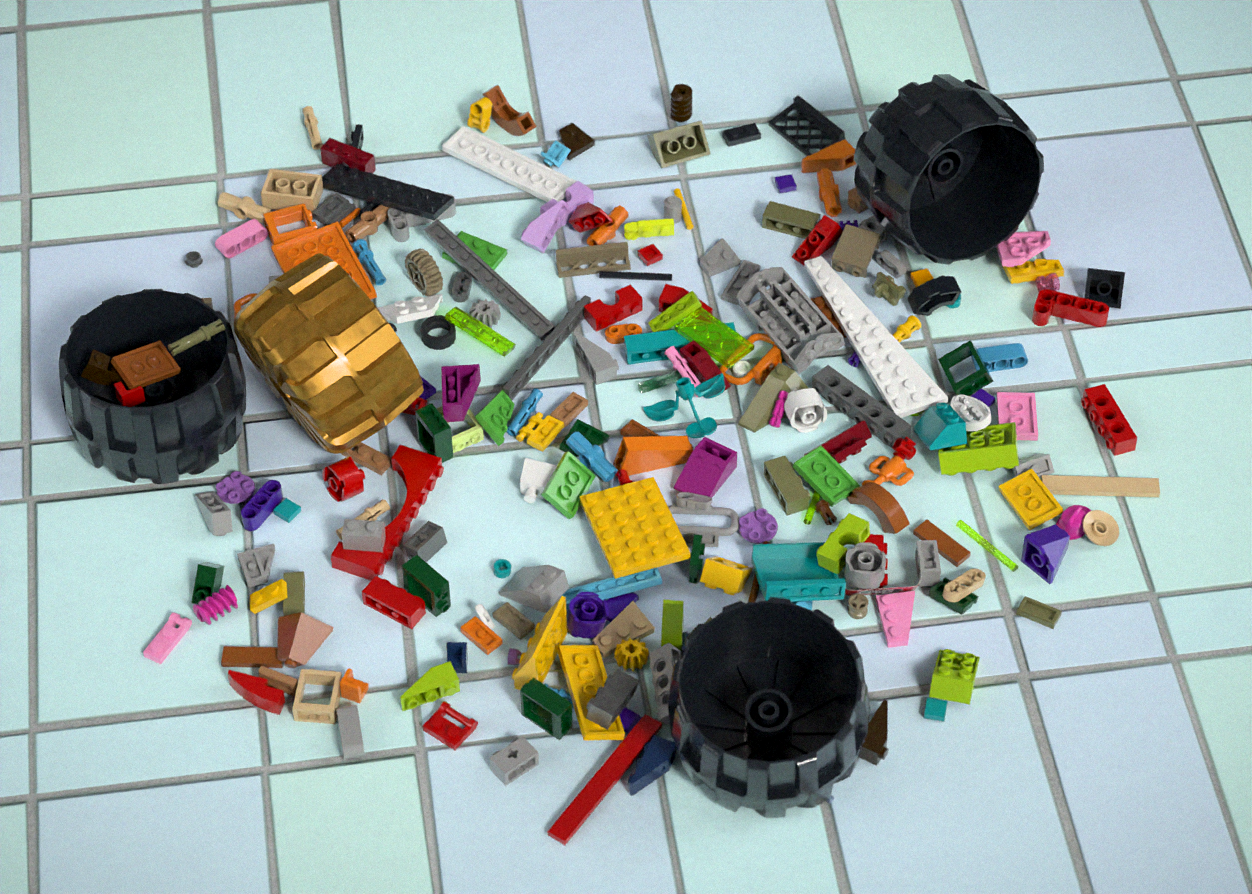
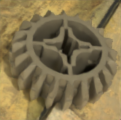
(424, 272)

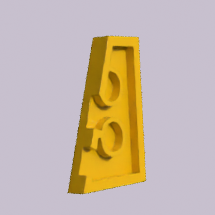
(1031, 269)

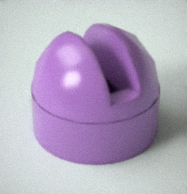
(513, 656)

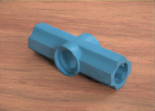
(591, 456)

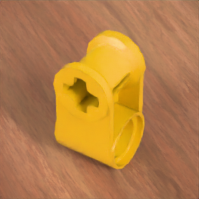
(480, 114)

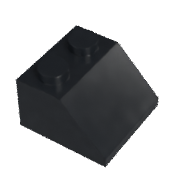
(1105, 286)

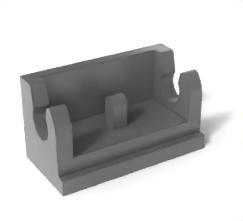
(426, 541)

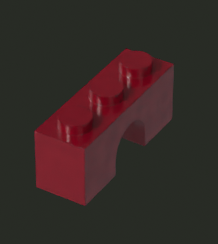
(336, 152)

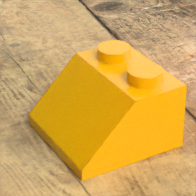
(725, 575)

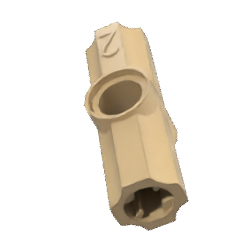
(242, 207)

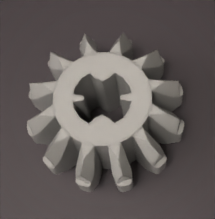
(486, 312)

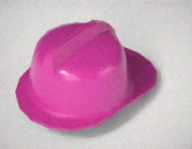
(1072, 520)

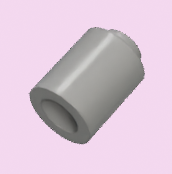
(673, 208)

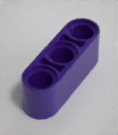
(261, 505)

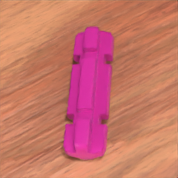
(778, 411)

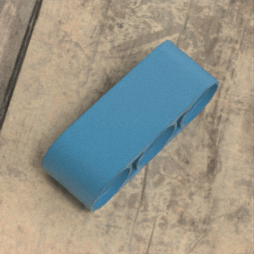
(1002, 357)

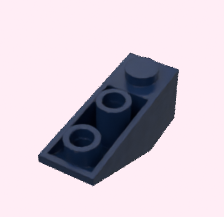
(656, 761)

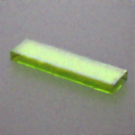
(480, 331)

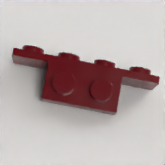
(847, 442)

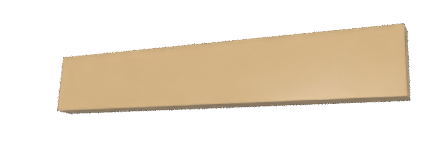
(1102, 486)

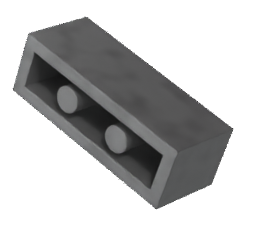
(611, 698)

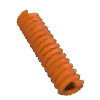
(349, 218)

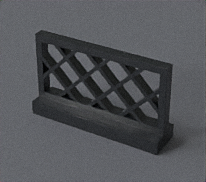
(816, 121)

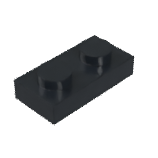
(741, 134)
(357, 137)

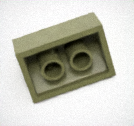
(679, 144)

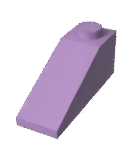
(542, 229)

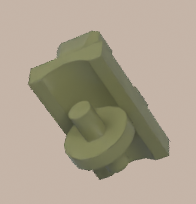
(886, 288)

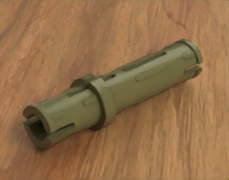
(203, 333)

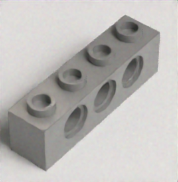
(662, 667)

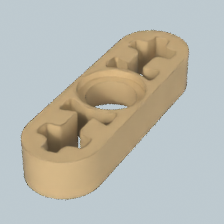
(962, 591)

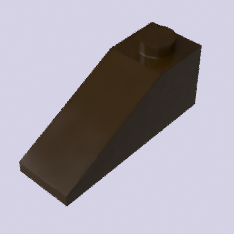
(876, 740)

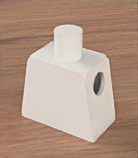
(535, 478)

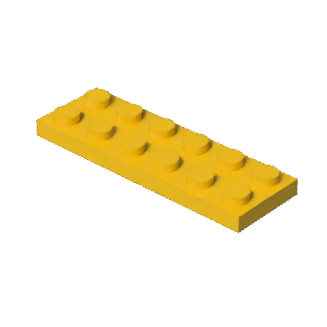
(584, 676)

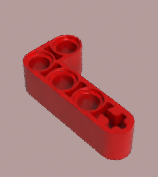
(1068, 307)

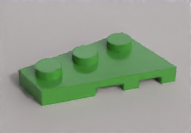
(495, 416)

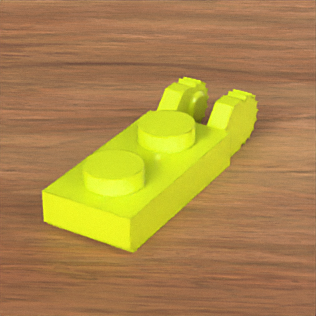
(649, 228)

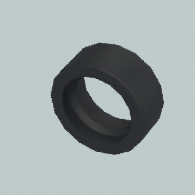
(438, 343)

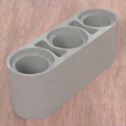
(350, 732)

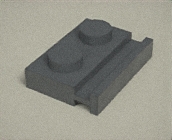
(333, 210)

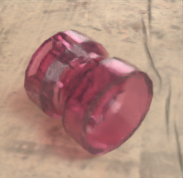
(1050, 282)

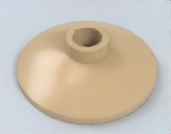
(1100, 528)

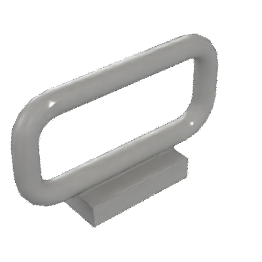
(710, 535)

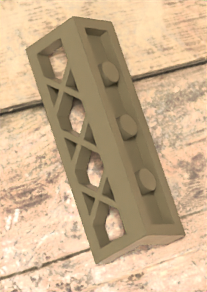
(592, 257)

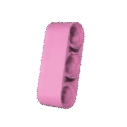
(241, 238)

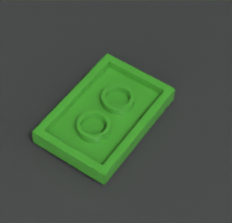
(485, 250)
(826, 476)
(567, 484)

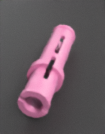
(681, 366)

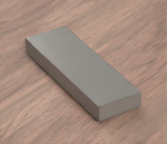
(742, 276)

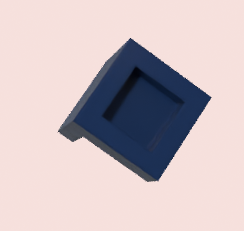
(458, 655)

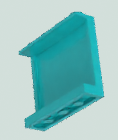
(794, 573)

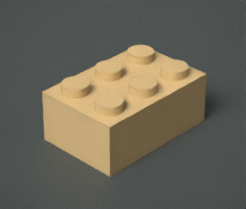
(290, 189)

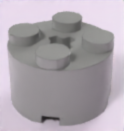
(865, 566)

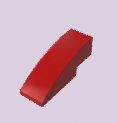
(257, 691)

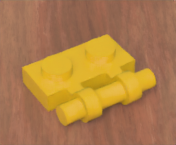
(543, 434)

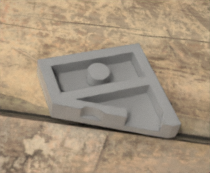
(719, 259)
(257, 564)

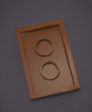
(145, 365)

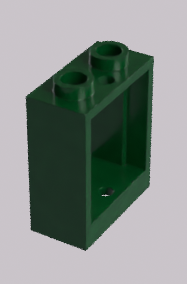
(979, 378)
(434, 432)
(428, 584)
(546, 708)

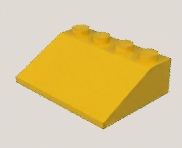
(543, 646)

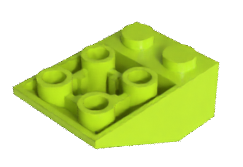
(954, 676)

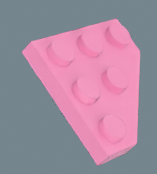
(1022, 247)

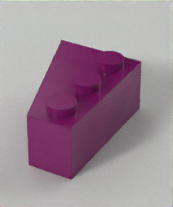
(458, 390)

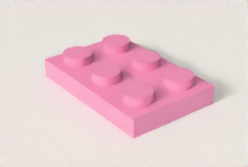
(1019, 409)

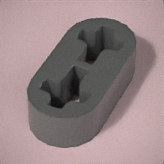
(465, 287)

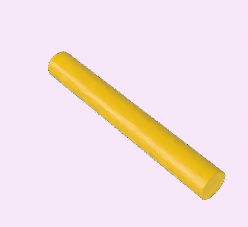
(687, 219)

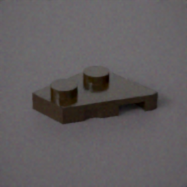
(575, 140)

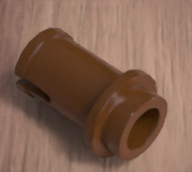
(824, 509)

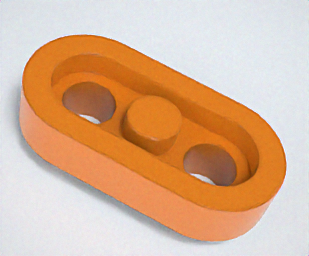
(616, 333)

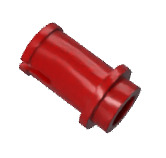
(624, 479)

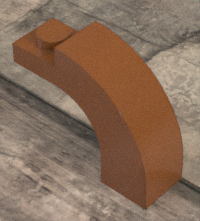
(507, 117)
(882, 505)

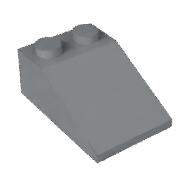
(536, 587)

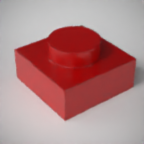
(650, 254)

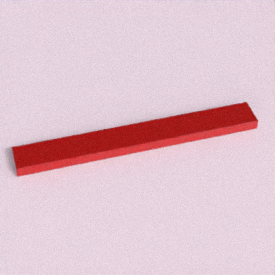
(604, 780)

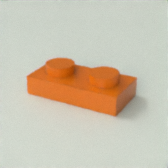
(481, 635)

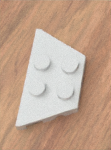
(411, 310)

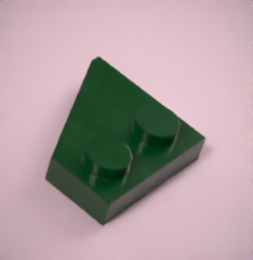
(592, 434)

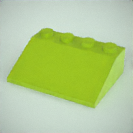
(985, 450)

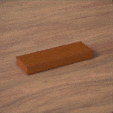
(946, 545)
(250, 657)

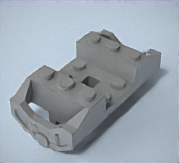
(803, 334)

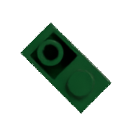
(207, 581)

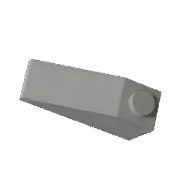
(597, 360)
(215, 513)

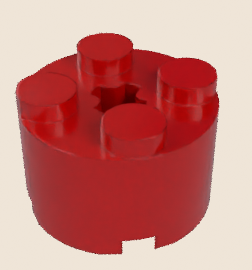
(344, 479)

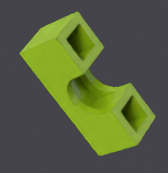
(849, 531)

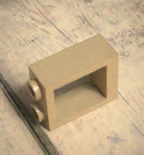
(317, 712)

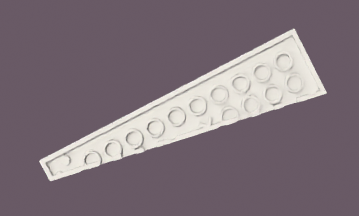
(892, 369)

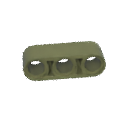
(295, 593)

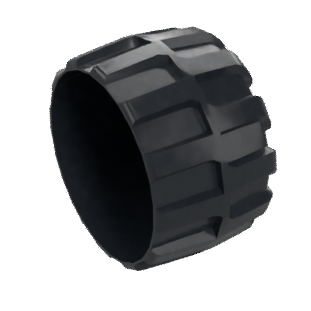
(948, 169)
(183, 417)
(769, 706)

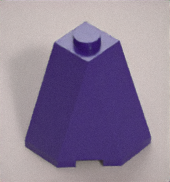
(1045, 551)

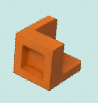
(352, 688)

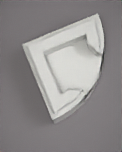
(484, 615)

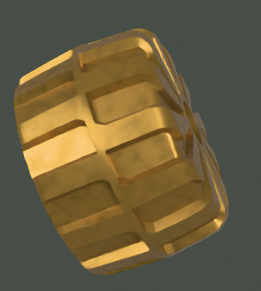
(328, 354)

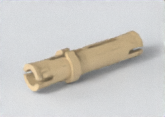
(311, 124)
(370, 514)

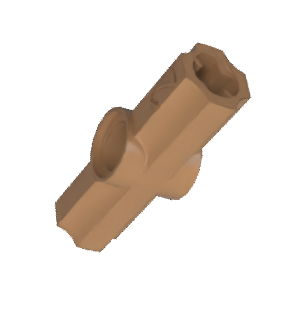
(368, 224)

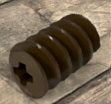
(681, 103)

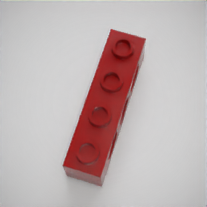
(1109, 419)

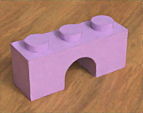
(575, 195)

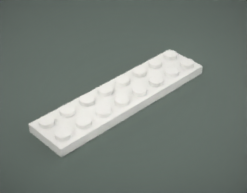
(508, 165)

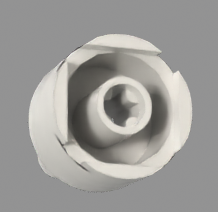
(805, 410)

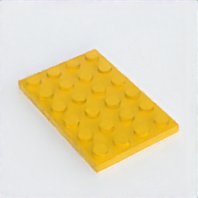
(634, 527)

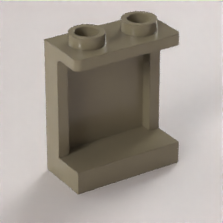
(855, 250)

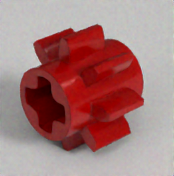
(904, 448)

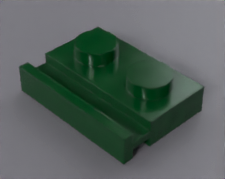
(695, 562)
(960, 606)

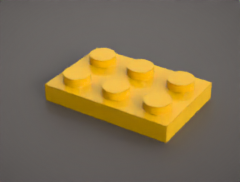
(1030, 499)

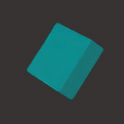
(287, 510)
(935, 709)

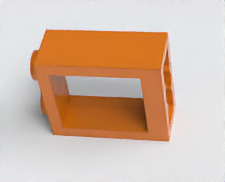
(288, 216)

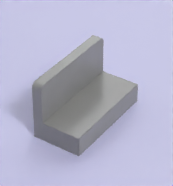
(1040, 463)

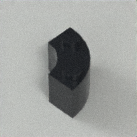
(934, 294)

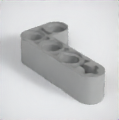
(401, 221)

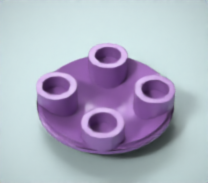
(235, 488)
(758, 526)

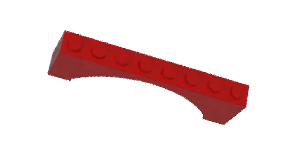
(419, 475)

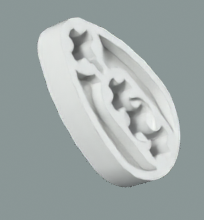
(968, 405)

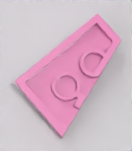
(896, 615)

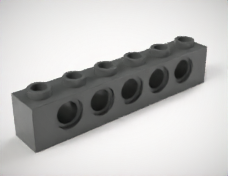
(860, 405)

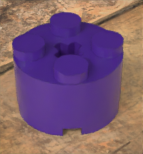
(587, 615)

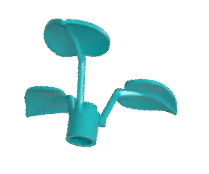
(685, 389)

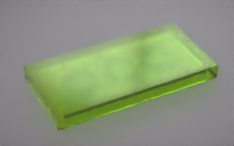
(715, 337)

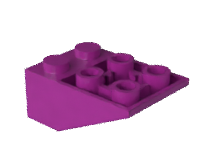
(707, 468)

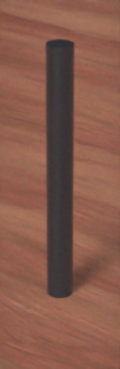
(635, 275)

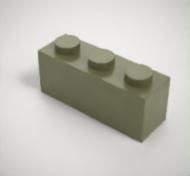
(789, 220)
(786, 485)

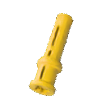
(905, 330)

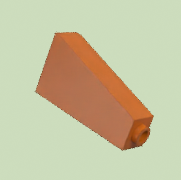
(651, 453)

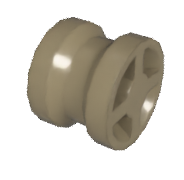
(859, 601)

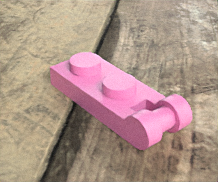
(167, 638)

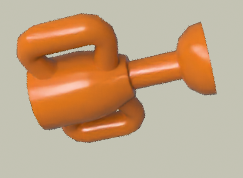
(890, 471)

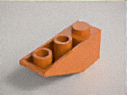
(834, 158)

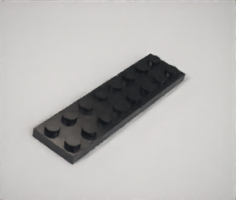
(386, 192)

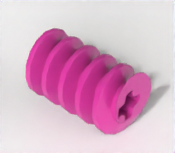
(215, 605)

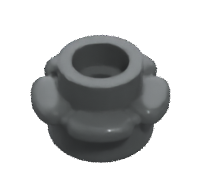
(193, 259)

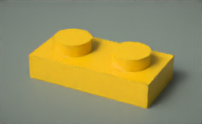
(268, 596)

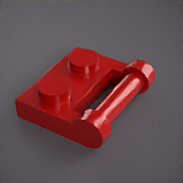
(445, 730)

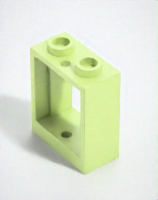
(471, 436)

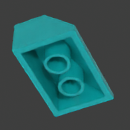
(941, 427)

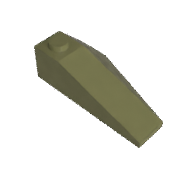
(762, 406)

